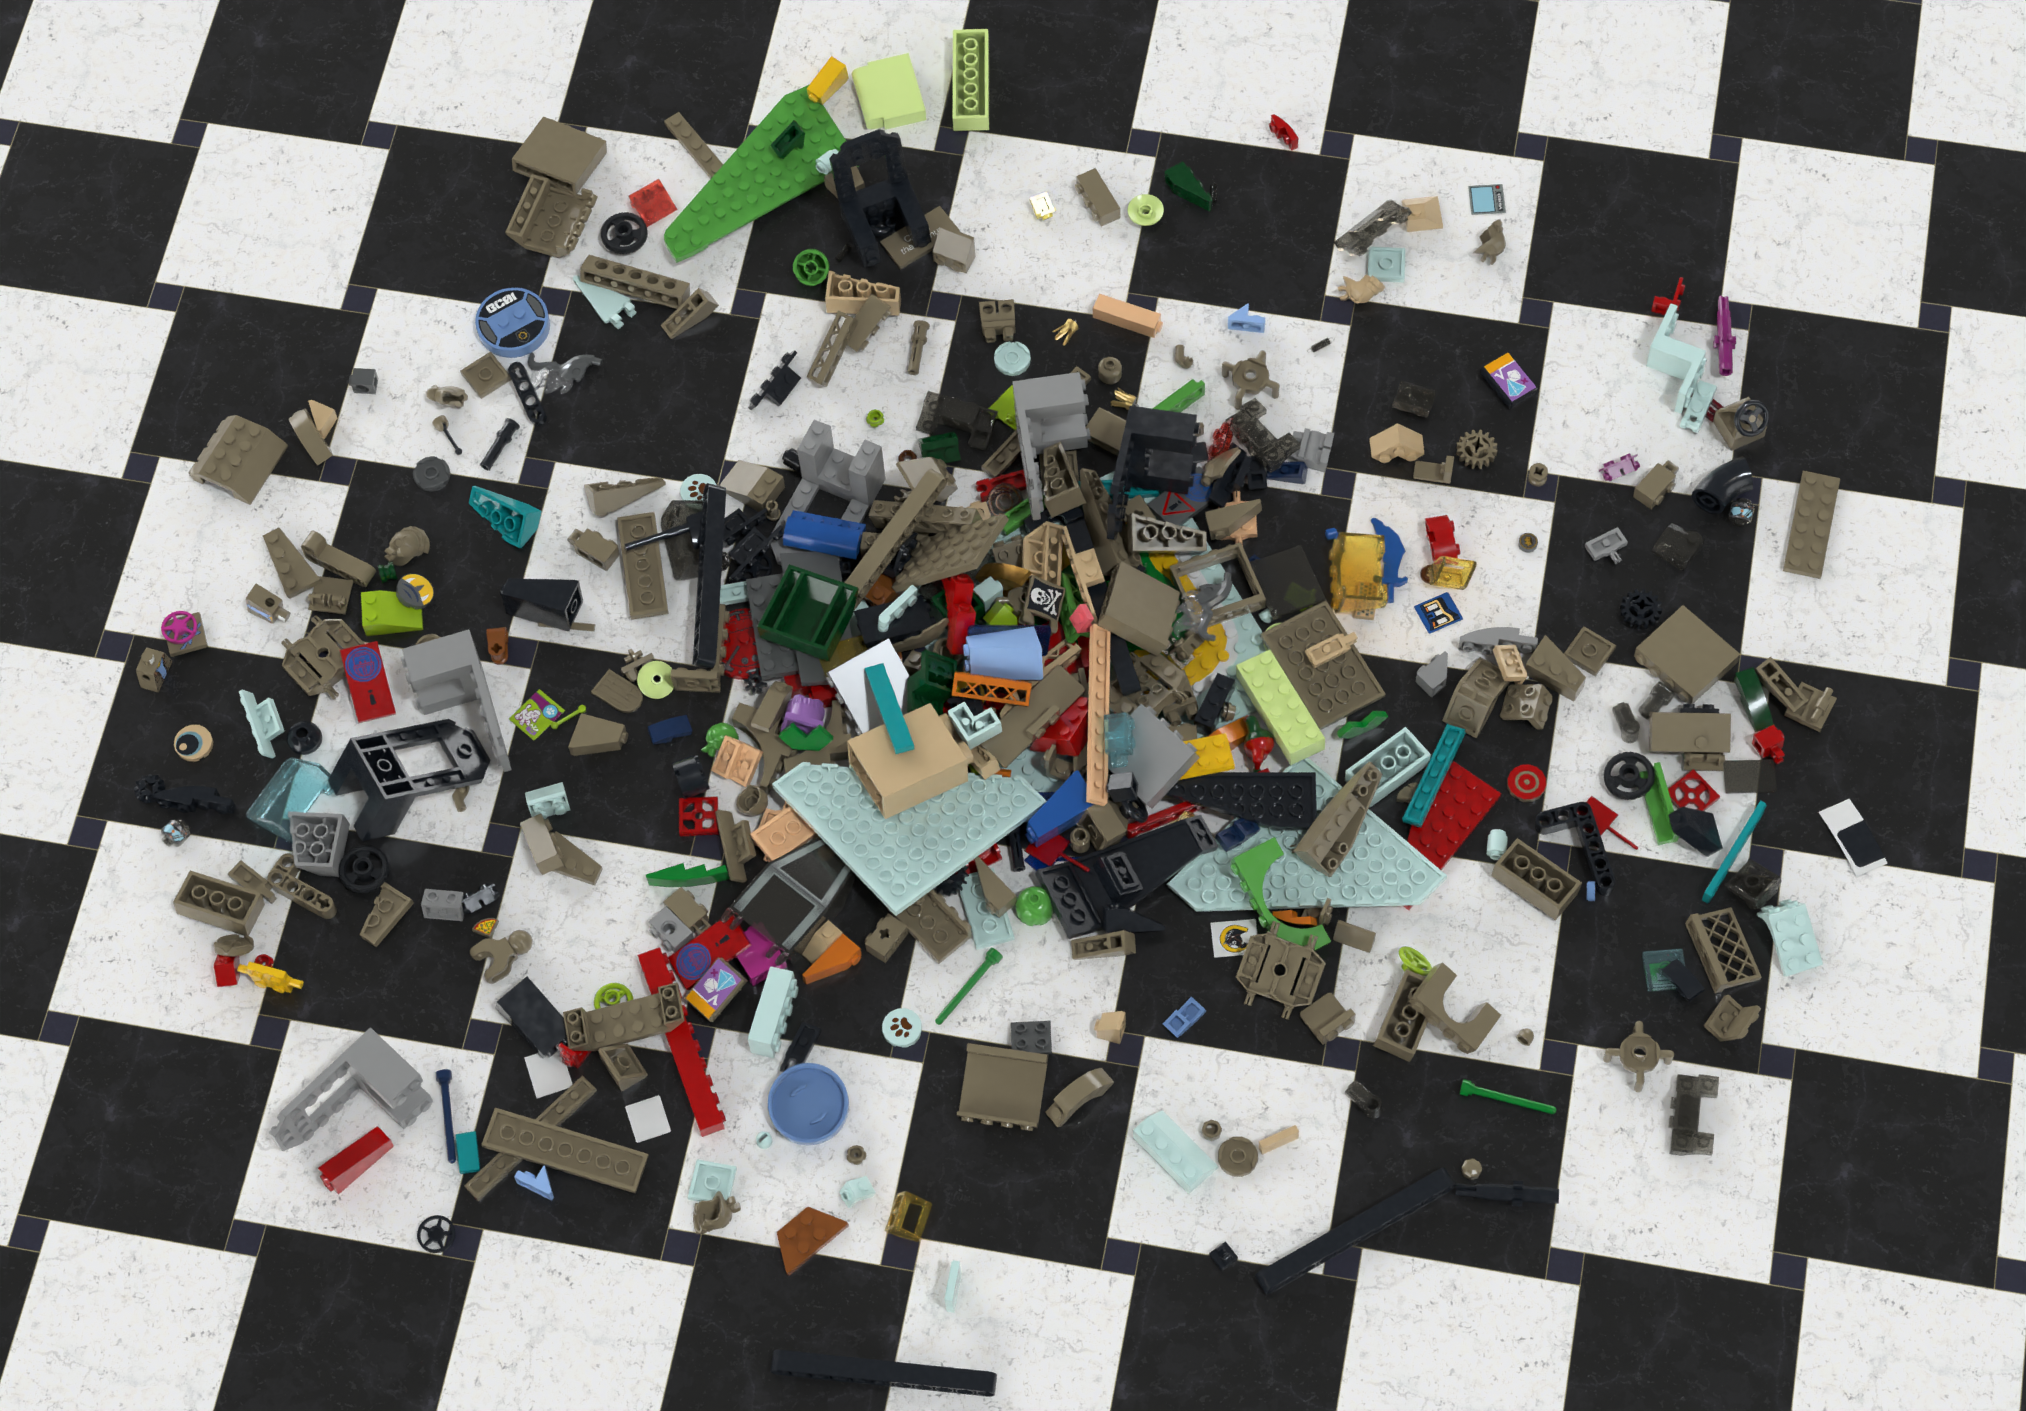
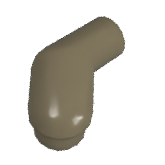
(459, 796)

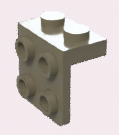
(1009, 552)
(1527, 703)
(1327, 1018)
(1731, 1020)

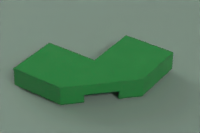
(1353, 729)
(797, 739)

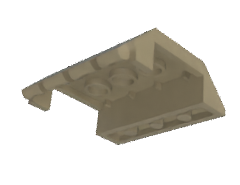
(550, 218)
(239, 457)

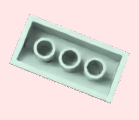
(1174, 1151)

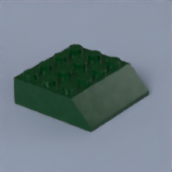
(808, 612)

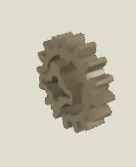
(1485, 453)

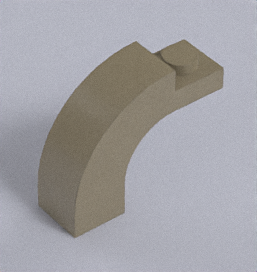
(309, 436)
(1077, 1093)

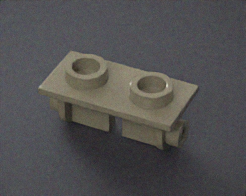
(1183, 645)
(1704, 761)

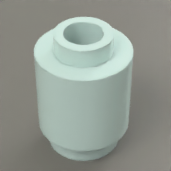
(823, 162)
(1496, 844)

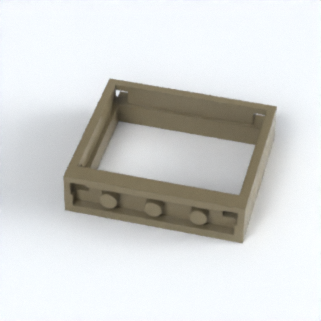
(1216, 557)

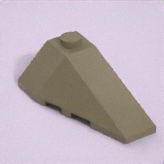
(609, 497)

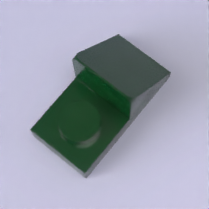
(791, 137)

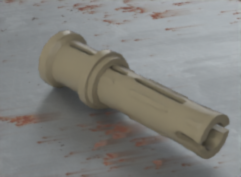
(918, 339)

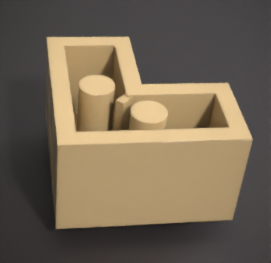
(1397, 442)

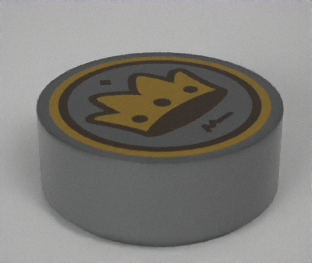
(1528, 542)

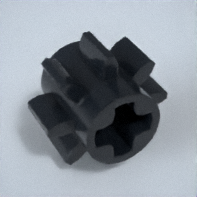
(759, 686)

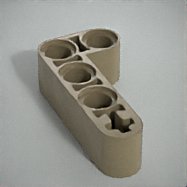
(328, 557)
(304, 890)

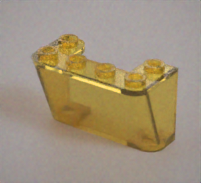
(1357, 572)

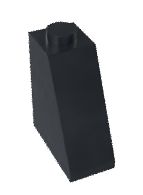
(1697, 829)

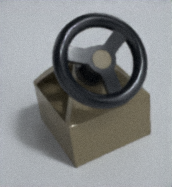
(1741, 422)
(1110, 822)

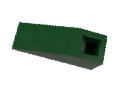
(1184, 184)

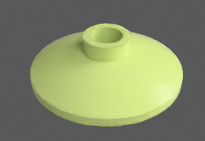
(1145, 203)
(654, 689)

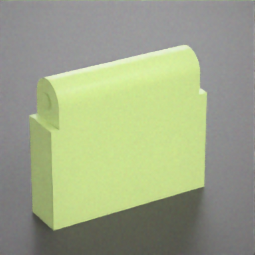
(889, 93)

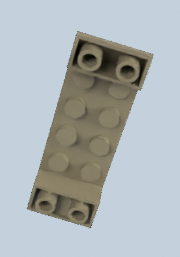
(625, 1020)

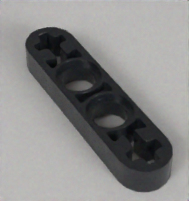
(527, 393)

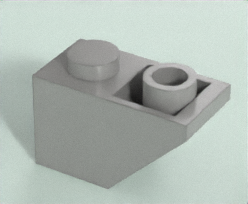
(1434, 675)

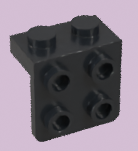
(902, 557)

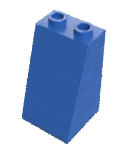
(1060, 811)

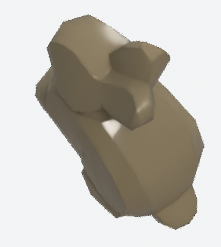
(447, 395)

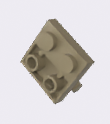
(1816, 710)

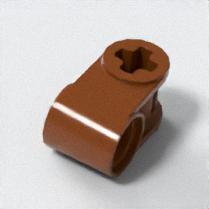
(498, 644)

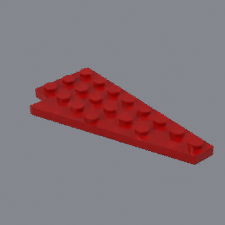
(1453, 816)

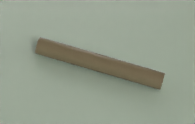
(576, 626)

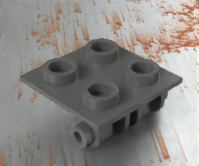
(1031, 1036)

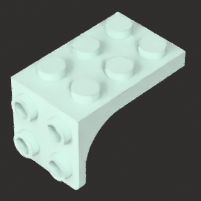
(1792, 936)

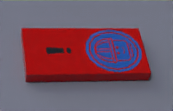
(367, 682)
(700, 953)

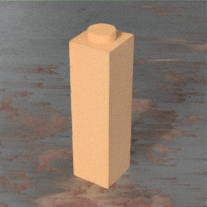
(1127, 316)

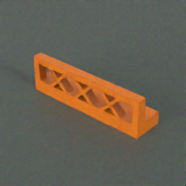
(994, 681)

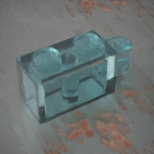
(1119, 737)

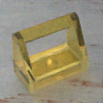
(1451, 577)
(899, 1212)

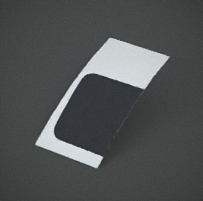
(1853, 837)

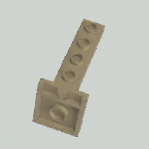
(701, 679)

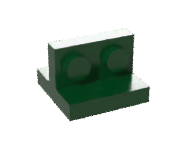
(940, 447)

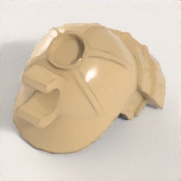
(1361, 290)

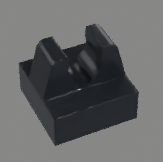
(1223, 1256)

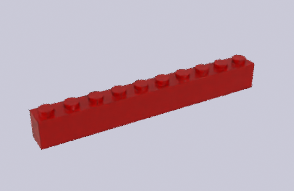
(685, 1050)

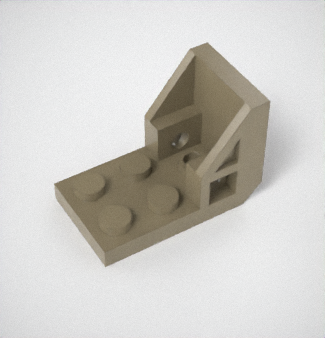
(1475, 697)

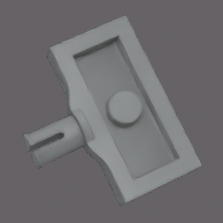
(1607, 545)

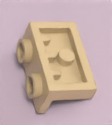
(1510, 663)

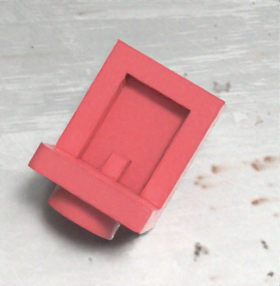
(1082, 619)

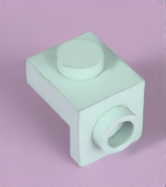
(856, 1190)

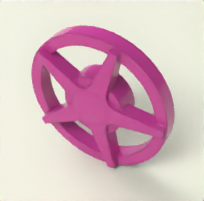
(179, 627)

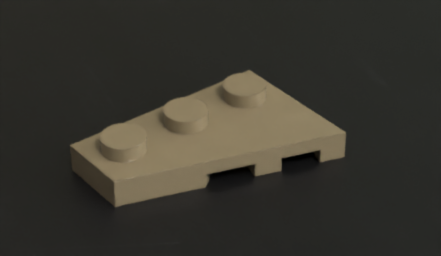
(577, 863)
(386, 913)

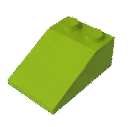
(386, 614)

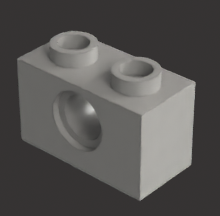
(667, 920)

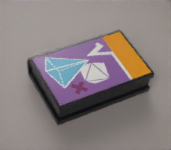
(1508, 380)

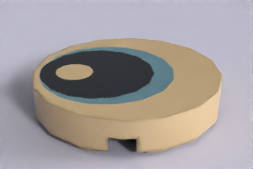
(193, 743)

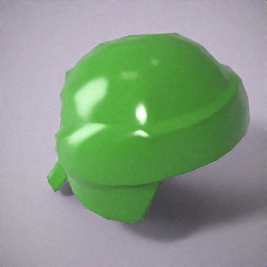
(716, 736)

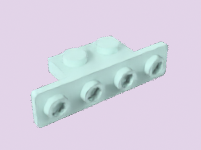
(263, 720)

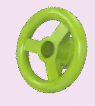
(1414, 961)
(611, 994)

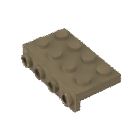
(936, 926)

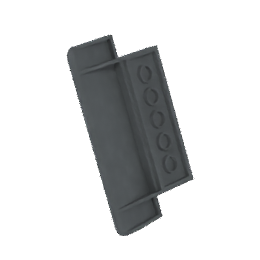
(777, 659)

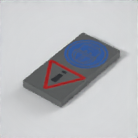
(1179, 507)

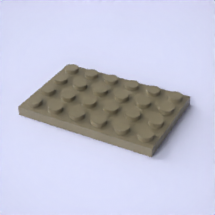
(950, 553)
(1332, 688)

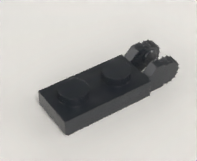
(801, 1045)

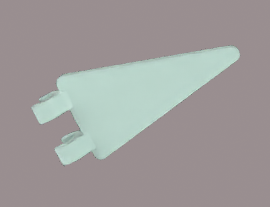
(606, 302)

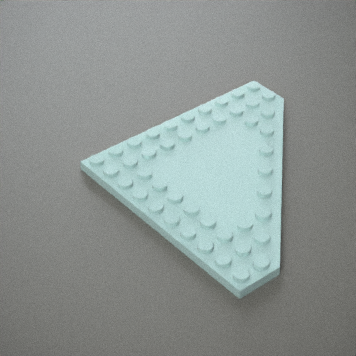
(917, 847)
(1375, 872)

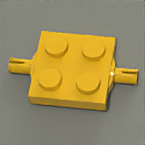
(270, 977)

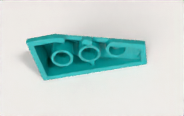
(509, 516)

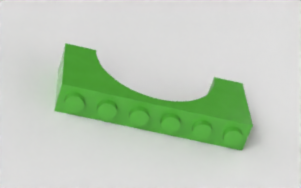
(1251, 869)

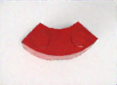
(1441, 537)

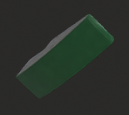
(1753, 699)

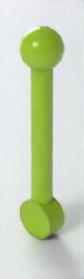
(581, 709)

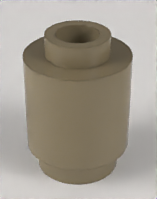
(1080, 840)

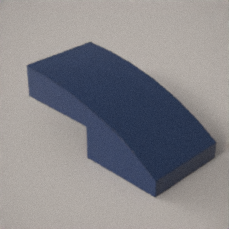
(670, 728)
(1237, 834)

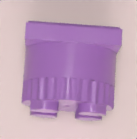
(804, 713)

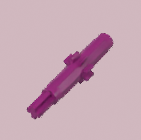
(1724, 340)

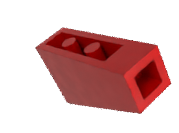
(354, 1160)

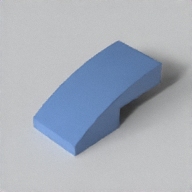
(1185, 1017)

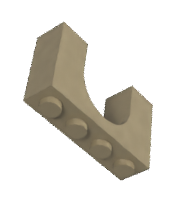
(1429, 1002)

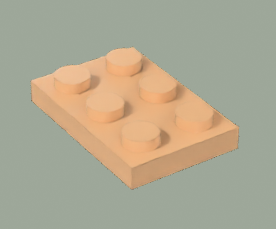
(782, 834)

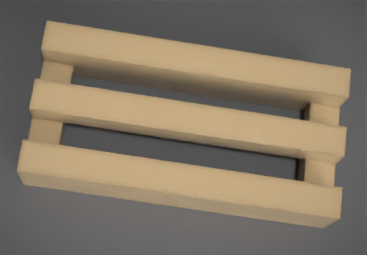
(1278, 1139)

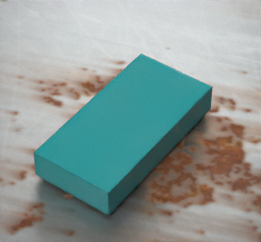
(468, 1152)

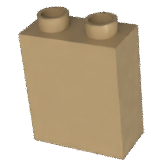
(915, 775)

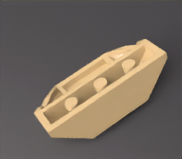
(1044, 552)

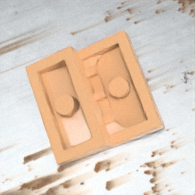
(737, 761)

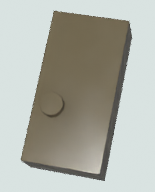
(1689, 732)
(1536, 879)
(219, 903)
(1402, 1024)

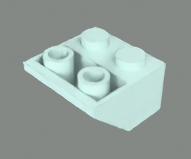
(548, 800)

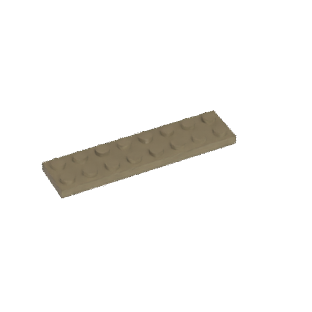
(565, 1150)

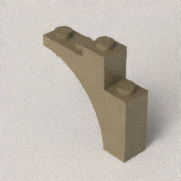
(773, 747)
(832, 752)

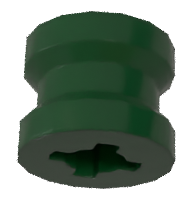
(387, 572)

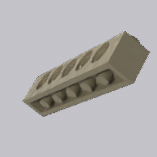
(634, 281)
(935, 520)

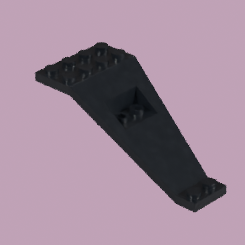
(1141, 864)

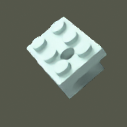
(1676, 358)

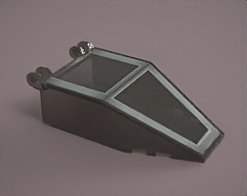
(794, 898)

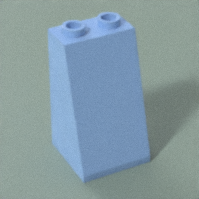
(1005, 654)

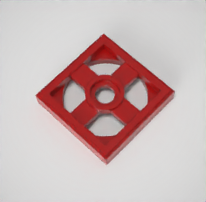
(1704, 786)
(683, 816)

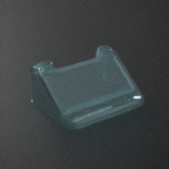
(290, 790)

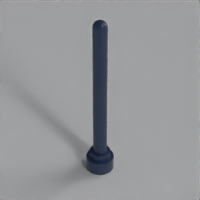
(444, 1078)

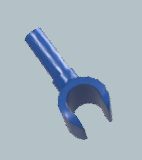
(1331, 533)

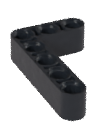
(1586, 839)

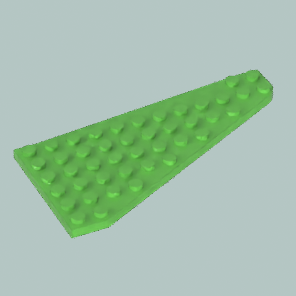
(756, 177)

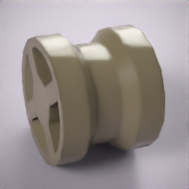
(1538, 479)

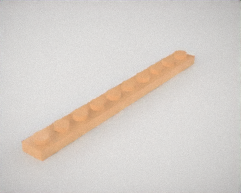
(1098, 707)

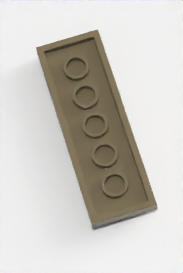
(1811, 524)
(642, 567)

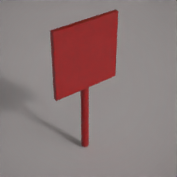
(1604, 817)
(1051, 851)

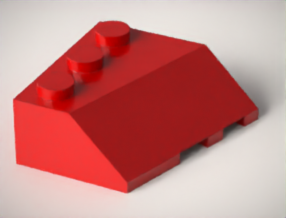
(1068, 733)

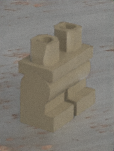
(998, 323)

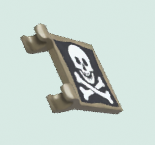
(1044, 601)

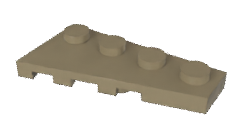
(290, 565)

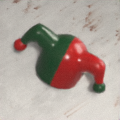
(1257, 742)

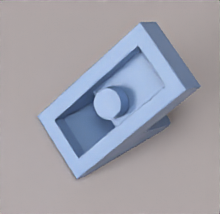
(1241, 321)
(540, 1185)

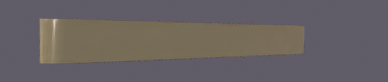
(896, 532)

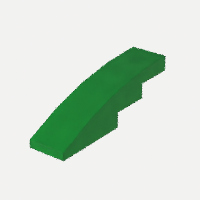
(679, 877)

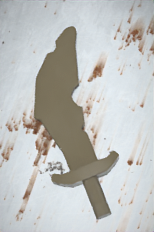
(925, 638)

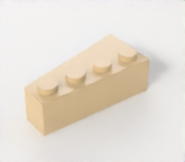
(851, 294)

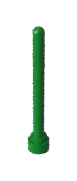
(993, 957)
(1469, 1088)

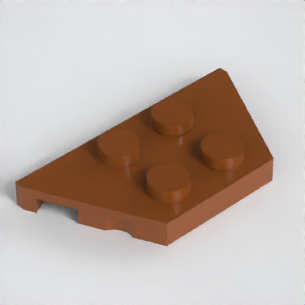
(806, 1236)

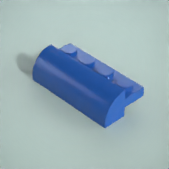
(823, 534)

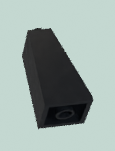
(543, 600)
(911, 623)
(533, 1017)

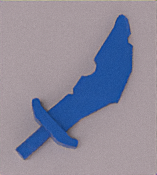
(1392, 557)

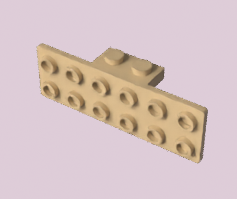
(1086, 570)

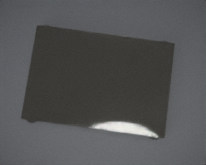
(1749, 776)

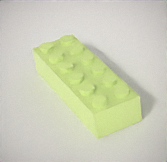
(970, 79)
(1280, 707)

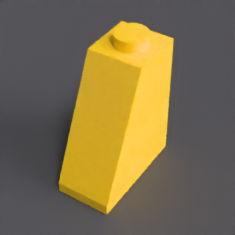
(827, 81)

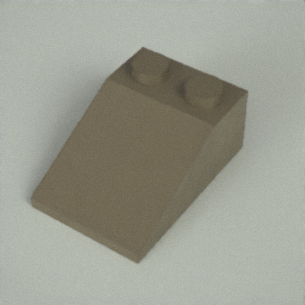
(915, 469)
(753, 484)

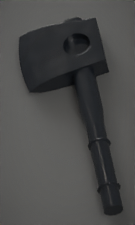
(692, 526)

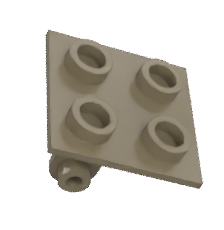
(331, 595)

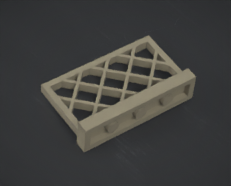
(1707, 954)

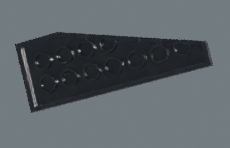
(1264, 798)

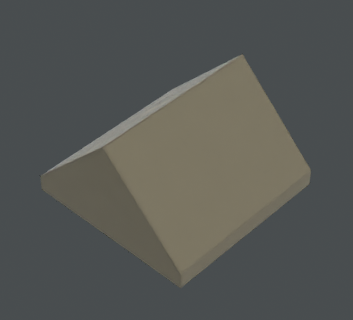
(622, 1065)

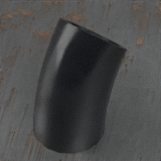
(1723, 485)

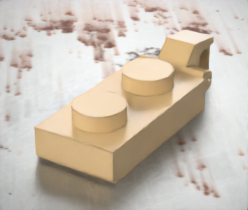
(1330, 648)

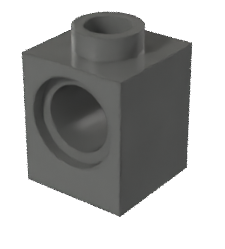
(363, 381)

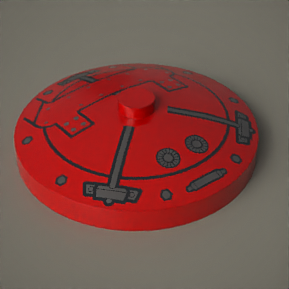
(740, 646)

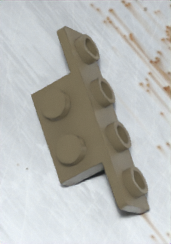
(736, 843)

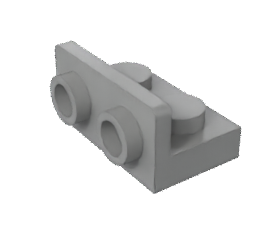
(442, 905)

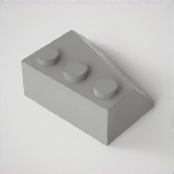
(318, 841)

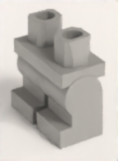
(1314, 449)

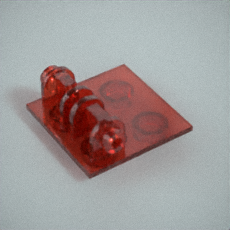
(652, 202)
(1222, 440)

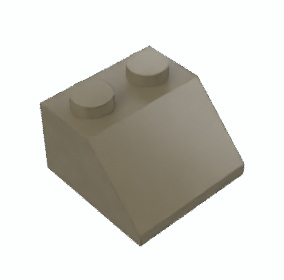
(954, 249)

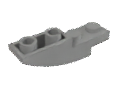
(1486, 639)

